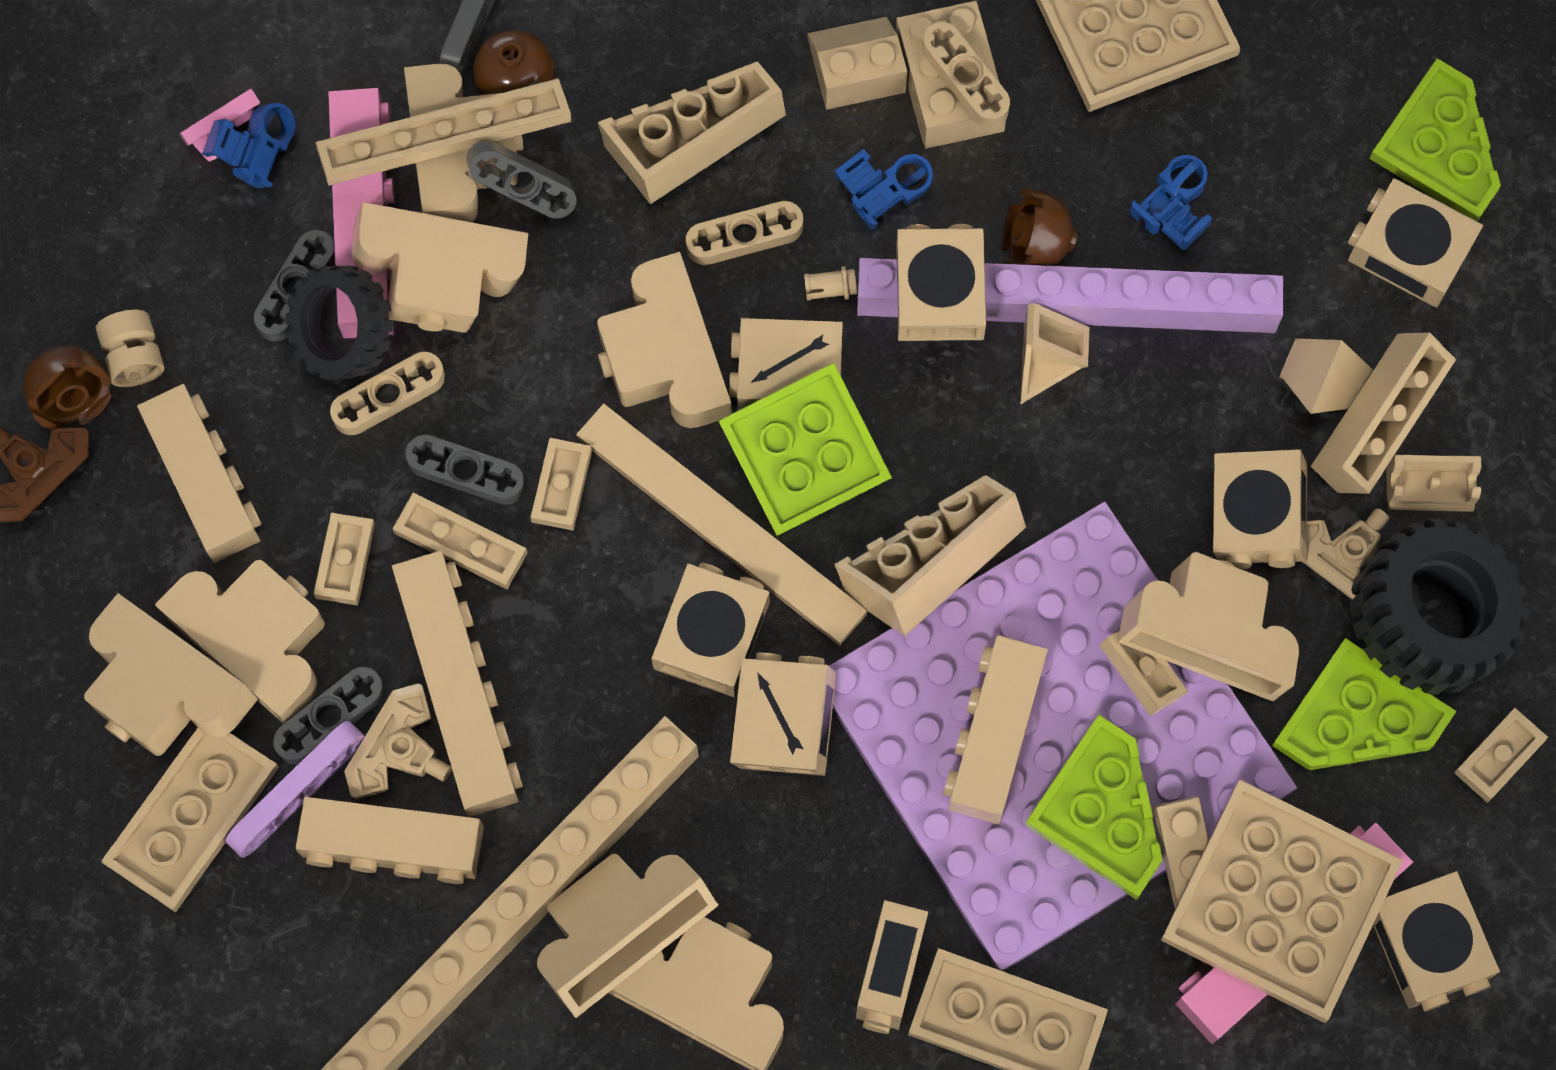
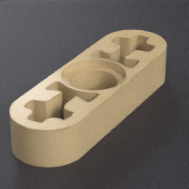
(973, 104)
(735, 248)
(355, 396)

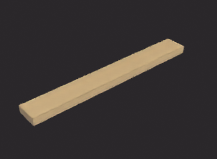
(722, 525)

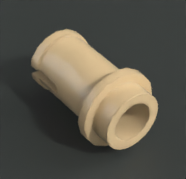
(830, 284)

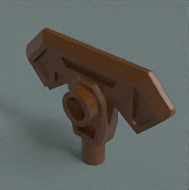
(38, 470)

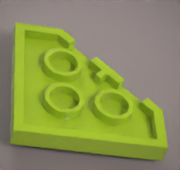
(1442, 143)
(1360, 715)
(1102, 810)

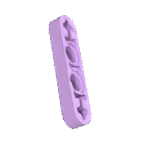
(290, 792)

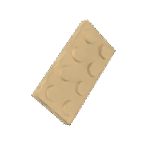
(189, 816)
(1004, 1018)

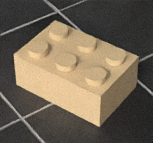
(937, 109)

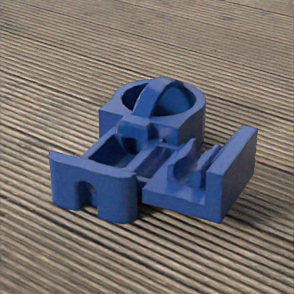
(254, 147)
(877, 194)
(1174, 211)

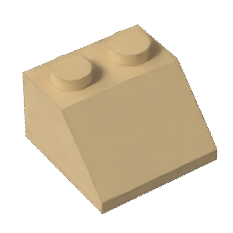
(858, 62)

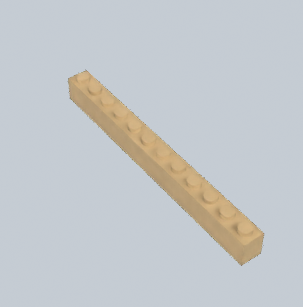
(519, 902)

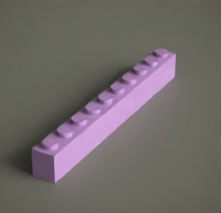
(1105, 296)

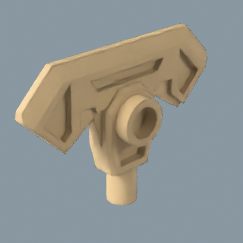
(1343, 557)
(394, 745)

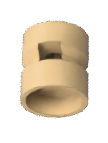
(130, 348)

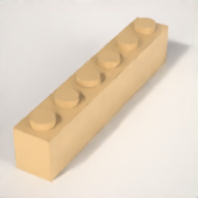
(456, 685)

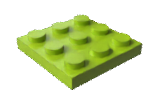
(805, 449)

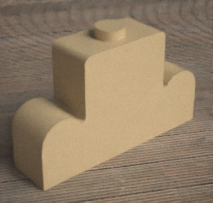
(445, 180)
(436, 263)
(664, 347)
(1213, 626)
(251, 632)
(159, 681)
(618, 925)
(709, 993)

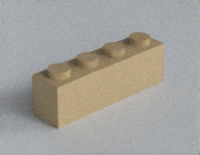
(1383, 413)
(199, 473)
(996, 730)
(389, 839)

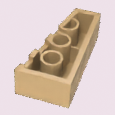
(693, 129)
(934, 555)

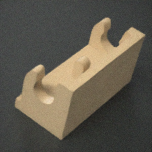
(1433, 483)

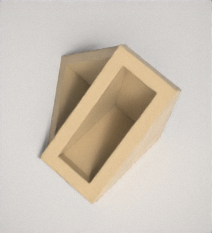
(1051, 349)
(1324, 374)

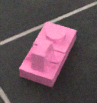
(236, 111)

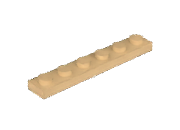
(443, 131)

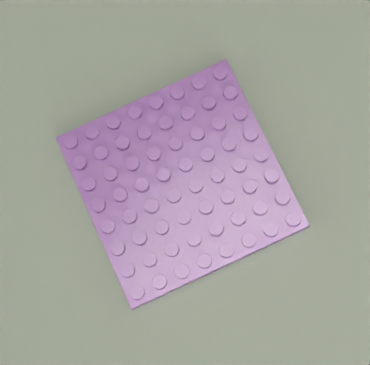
(911, 697)

